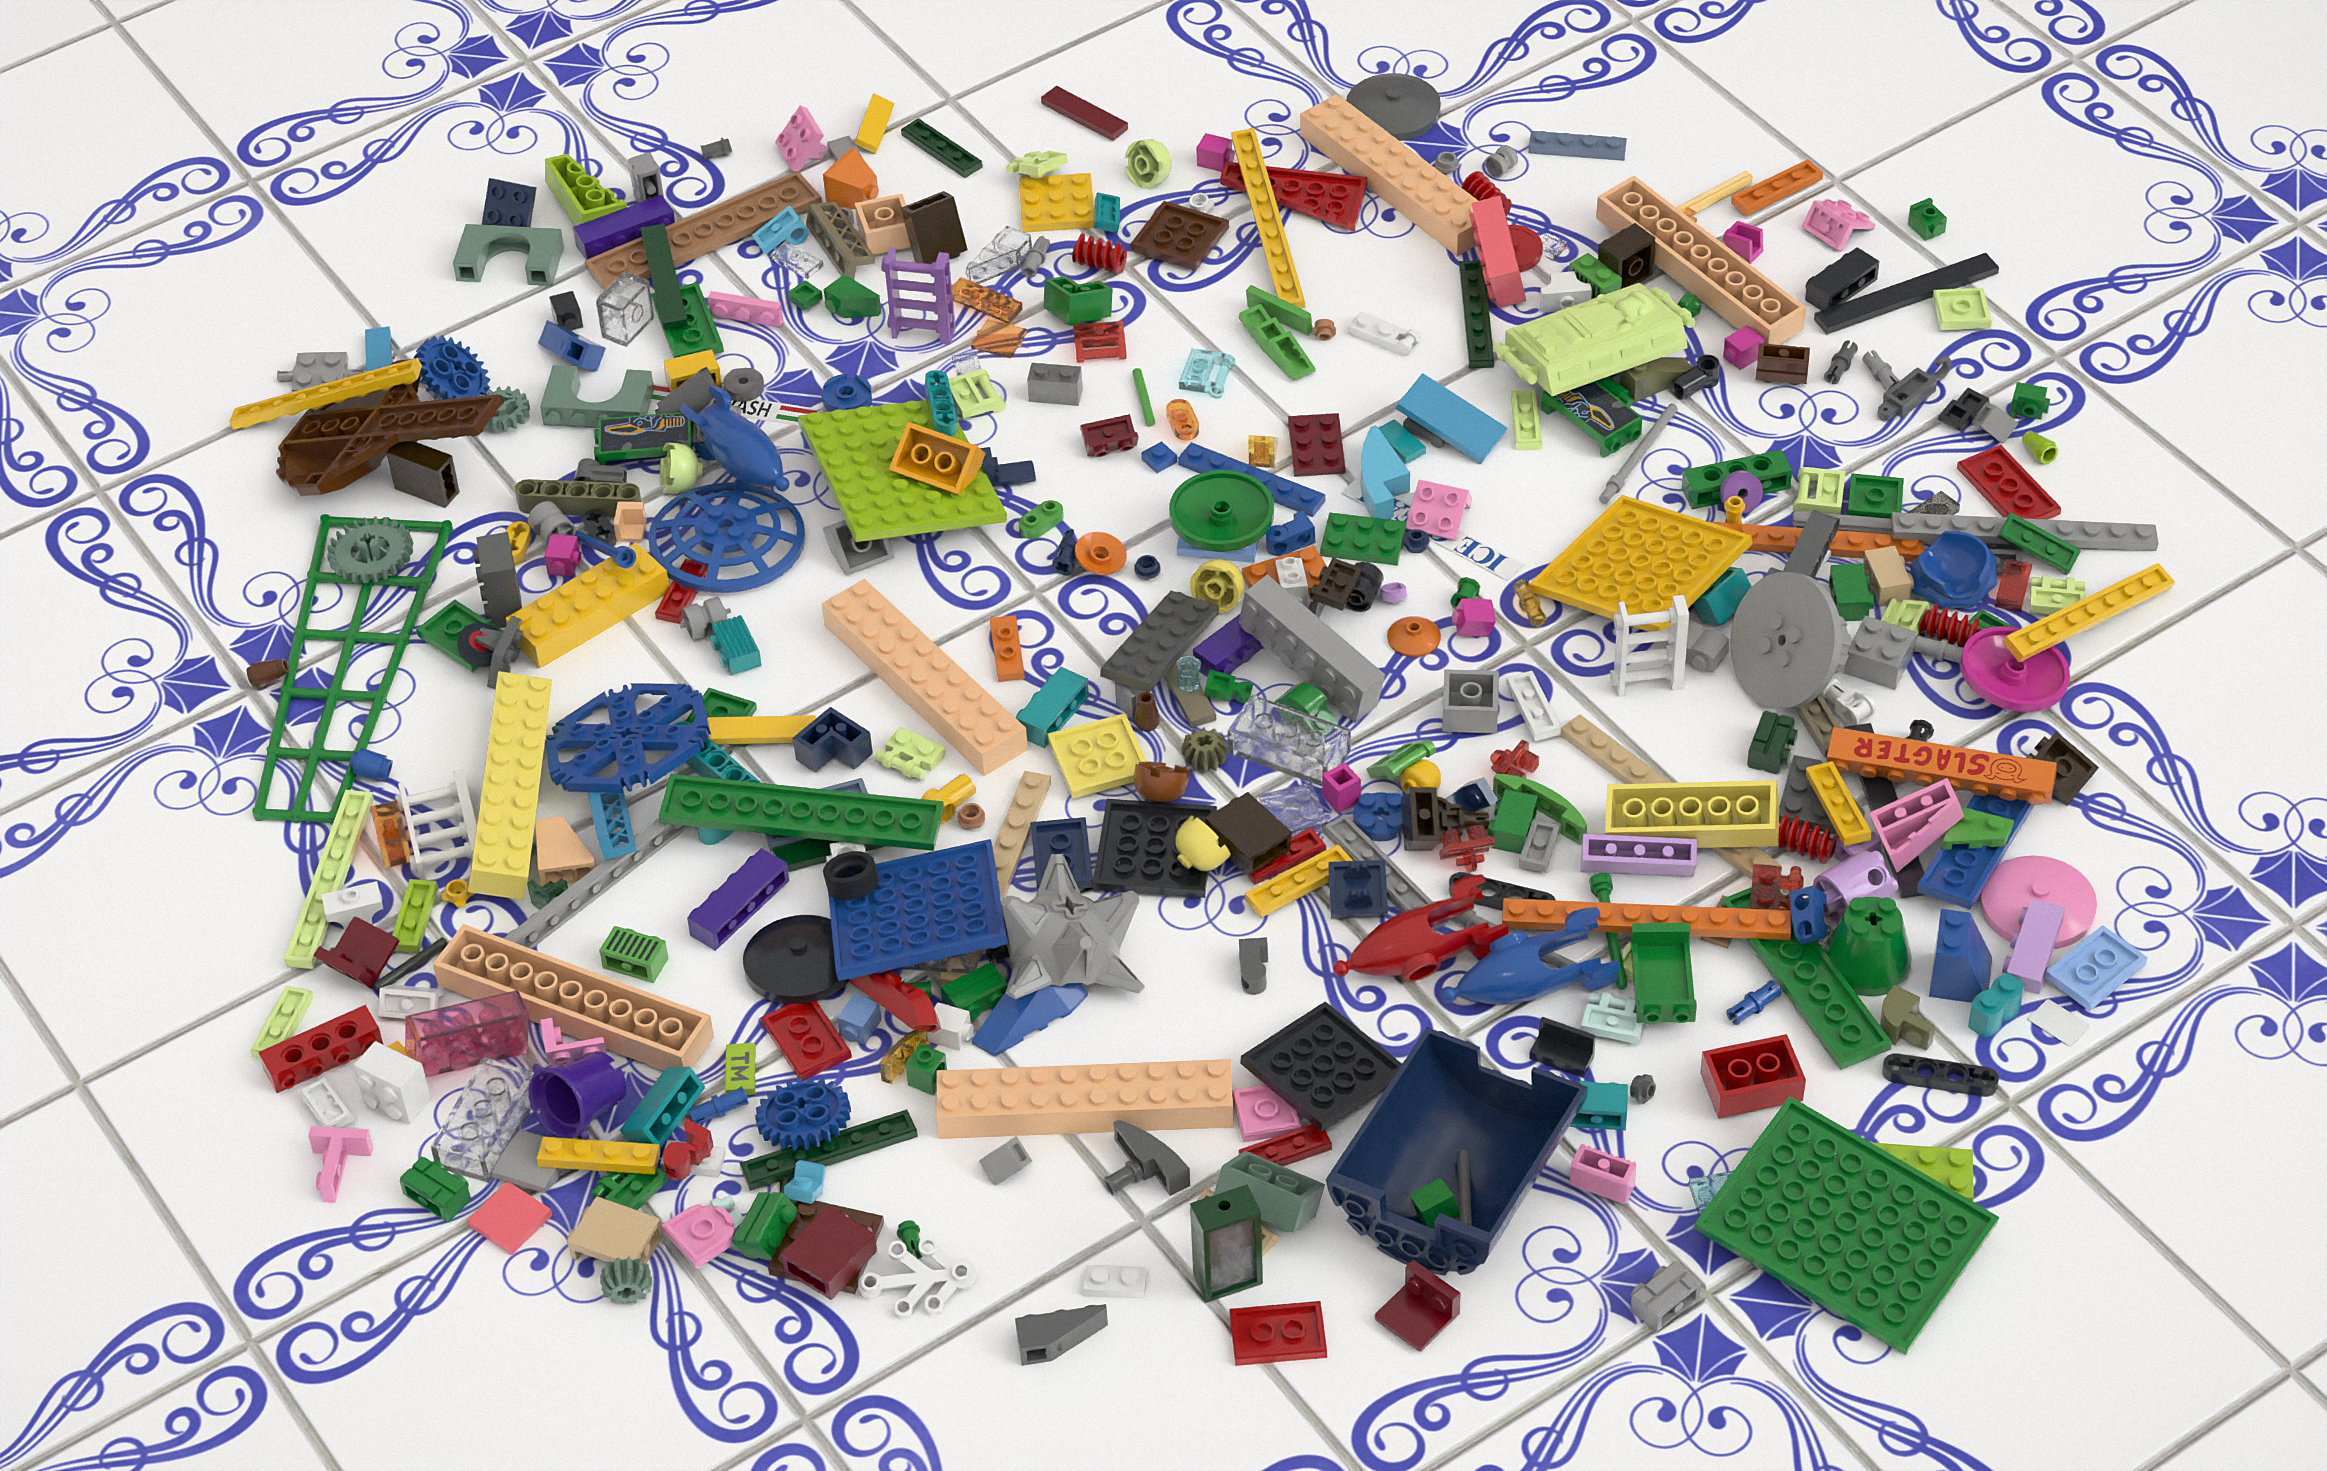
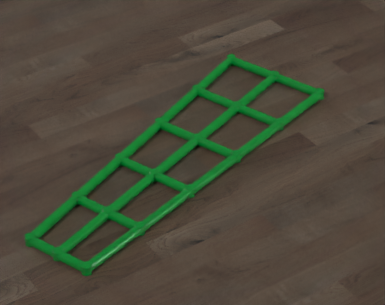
(335, 693)

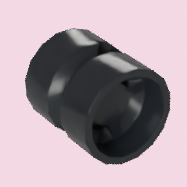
(1366, 587)

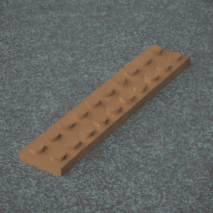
(709, 228)

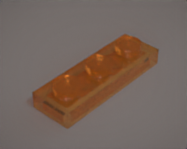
(985, 300)

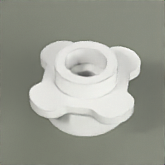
(1200, 202)

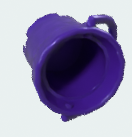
(575, 1094)

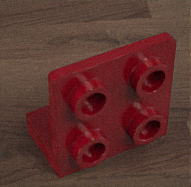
(360, 952)
(1420, 1307)

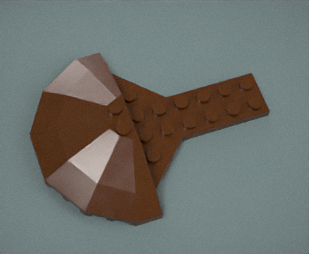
(352, 437)

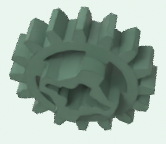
(512, 411)

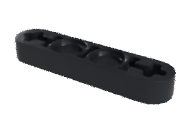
(1502, 890)
(1940, 1071)

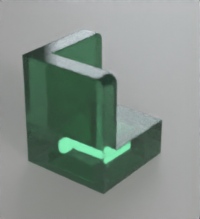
(543, 895)

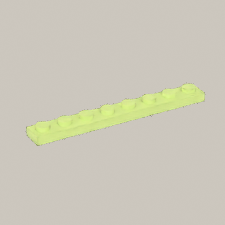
(328, 877)

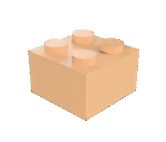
(882, 223)

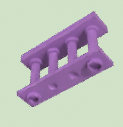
(940, 288)

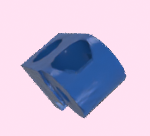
(1290, 535)
(1808, 914)

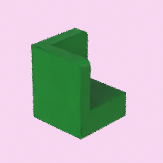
(1432, 1201)

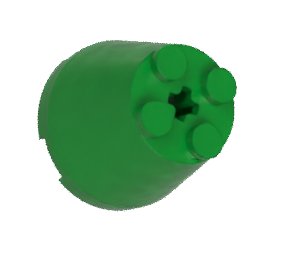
(1871, 946)

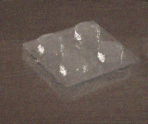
(1296, 808)

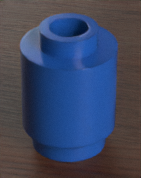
(371, 765)

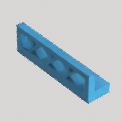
(605, 825)

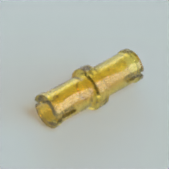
(1529, 603)

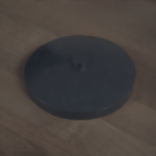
(793, 960)

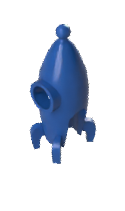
(737, 444)
(1517, 975)

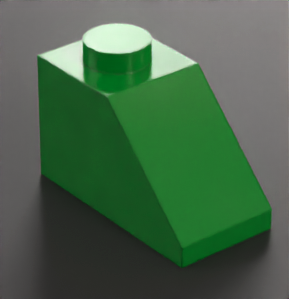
(851, 299)

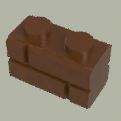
(1782, 363)

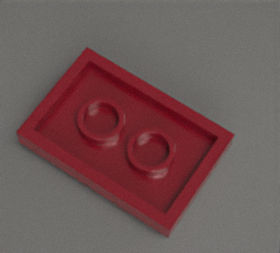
(1316, 444)

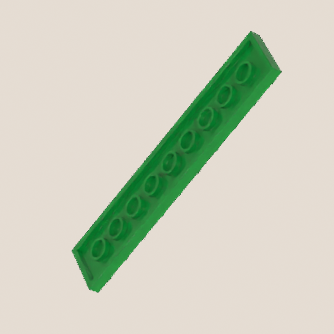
(801, 812)

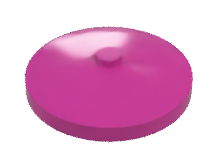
(2007, 683)

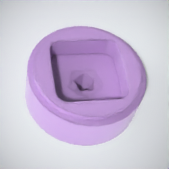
(1393, 592)

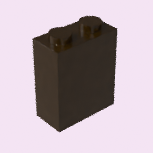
(934, 228)
(423, 472)
(1249, 833)

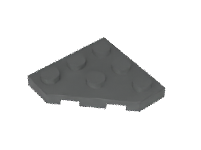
(1801, 800)

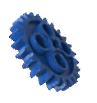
(451, 369)
(803, 1113)

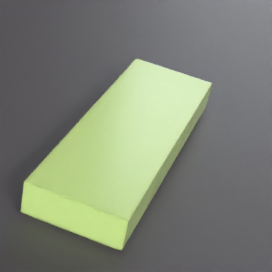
(1526, 419)
(283, 1018)

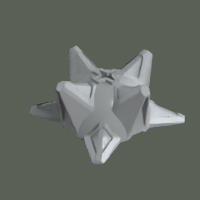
(1067, 935)

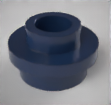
(1416, 541)
(1147, 567)

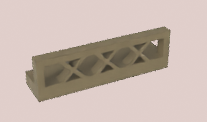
(832, 241)

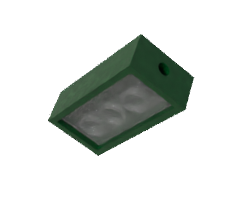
(1226, 1243)

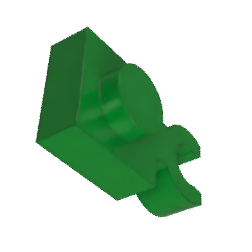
(1223, 687)

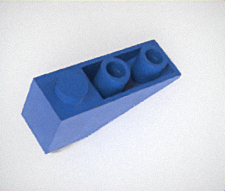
(571, 346)

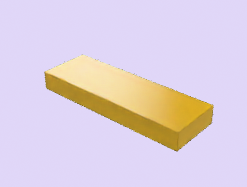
(874, 123)

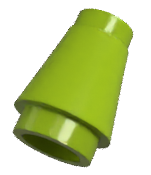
(2040, 447)

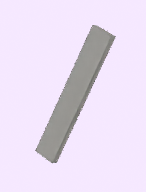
(1360, 847)

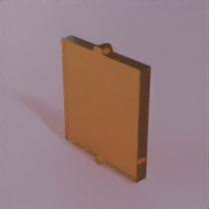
(999, 338)

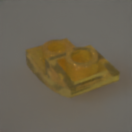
(895, 1059)

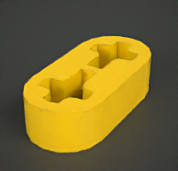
(521, 543)

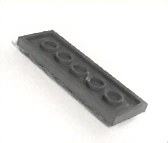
(1159, 641)

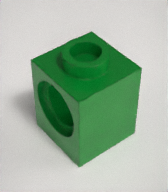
(923, 1068)

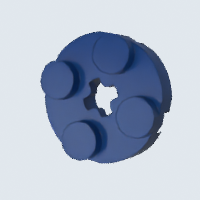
(857, 389)
(1379, 803)

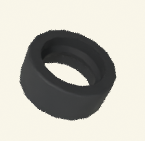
(853, 886)

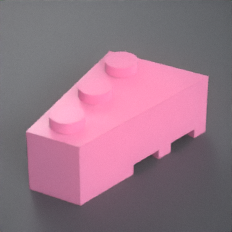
(1916, 821)

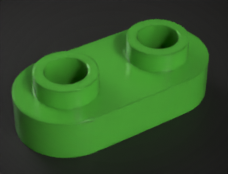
(1041, 519)

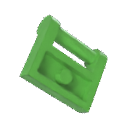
(1400, 759)

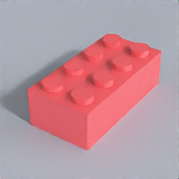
(1497, 252)

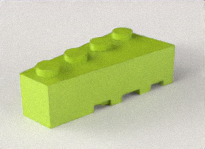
(578, 192)

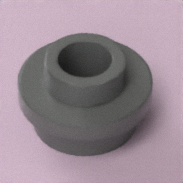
(1642, 1088)

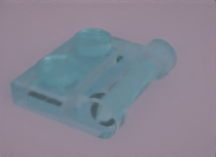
(1198, 370)

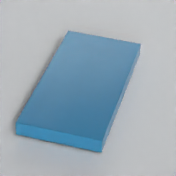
(1451, 418)

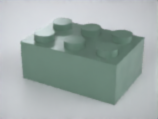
(1280, 1193)

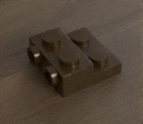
(2073, 766)

